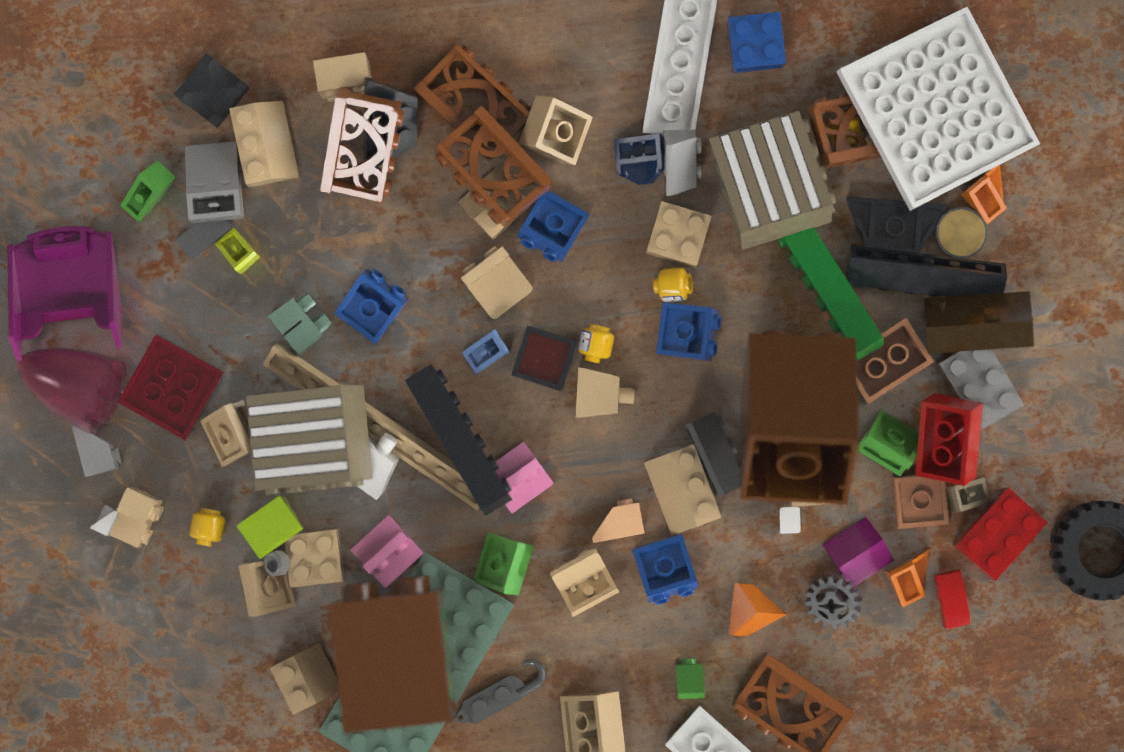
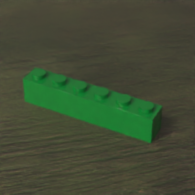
(832, 290)

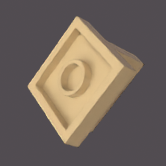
(229, 432)
(263, 592)

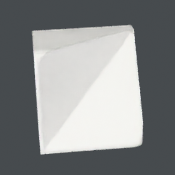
(105, 520)
(789, 520)

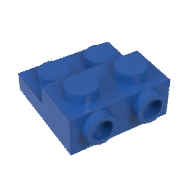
(552, 226)
(371, 305)
(688, 331)
(665, 569)

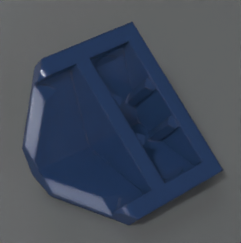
(640, 158)

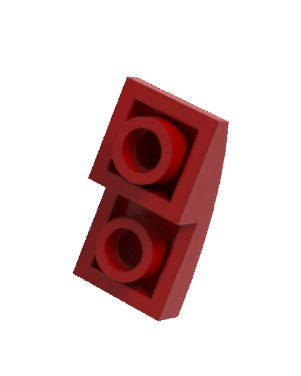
(952, 599)

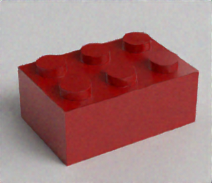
(949, 439)
(1000, 533)

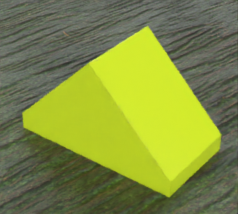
(237, 250)

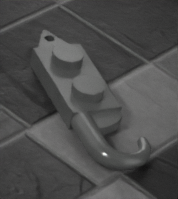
(500, 695)

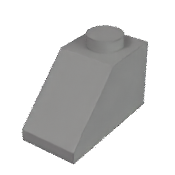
(95, 453)

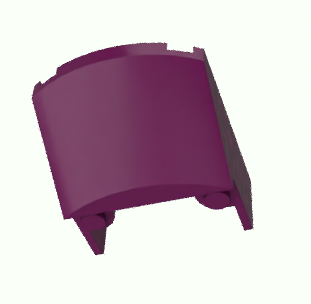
(62, 278)

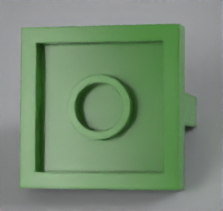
(890, 443)
(503, 564)

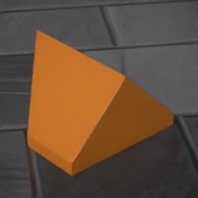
(986, 195)
(909, 578)
(751, 610)

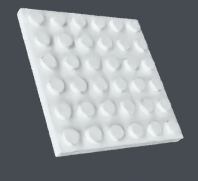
(938, 108)

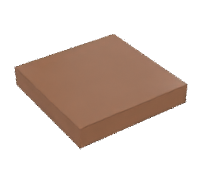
(919, 502)

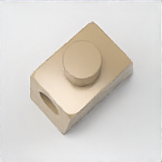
(600, 394)

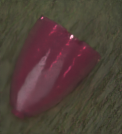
(74, 384)

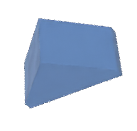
(485, 352)

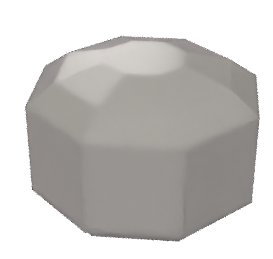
(276, 563)

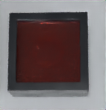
(544, 358)

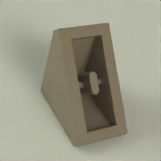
(967, 496)

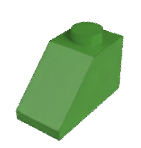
(147, 190)
(689, 679)

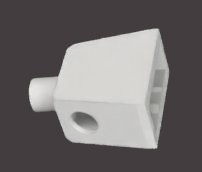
(382, 464)

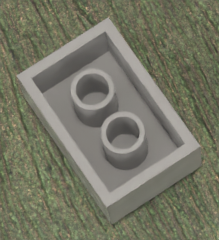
(980, 379)

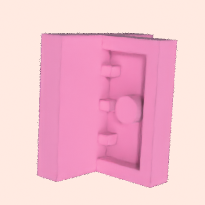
(523, 475)
(387, 551)

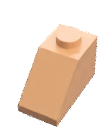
(620, 522)

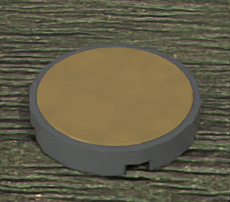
(961, 232)

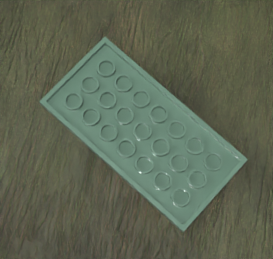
(472, 622)

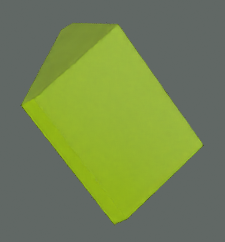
(270, 526)

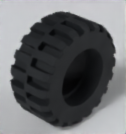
(1066, 544)

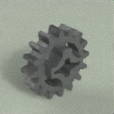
(837, 592)

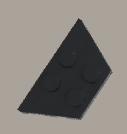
(407, 131)
(892, 224)

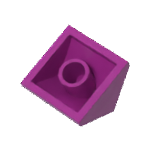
(858, 552)

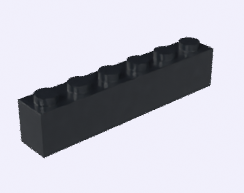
(923, 273)
(458, 439)

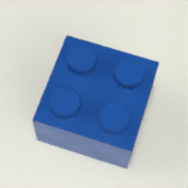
(756, 42)

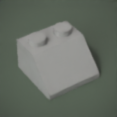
(680, 160)

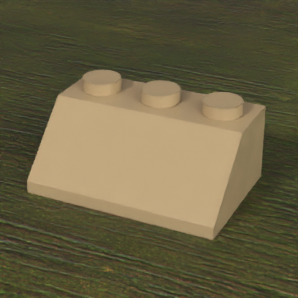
(264, 143)
(682, 490)
(592, 722)

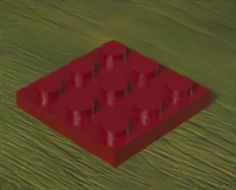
(170, 387)

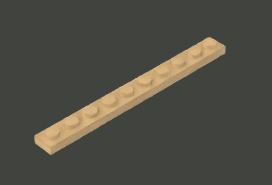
(408, 446)

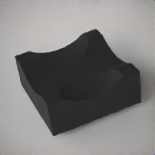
(212, 90)

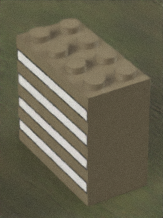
(772, 179)
(309, 439)

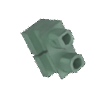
(308, 331)

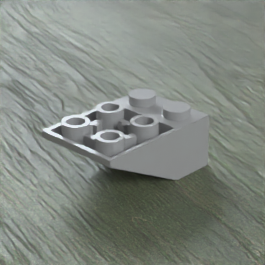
(213, 182)

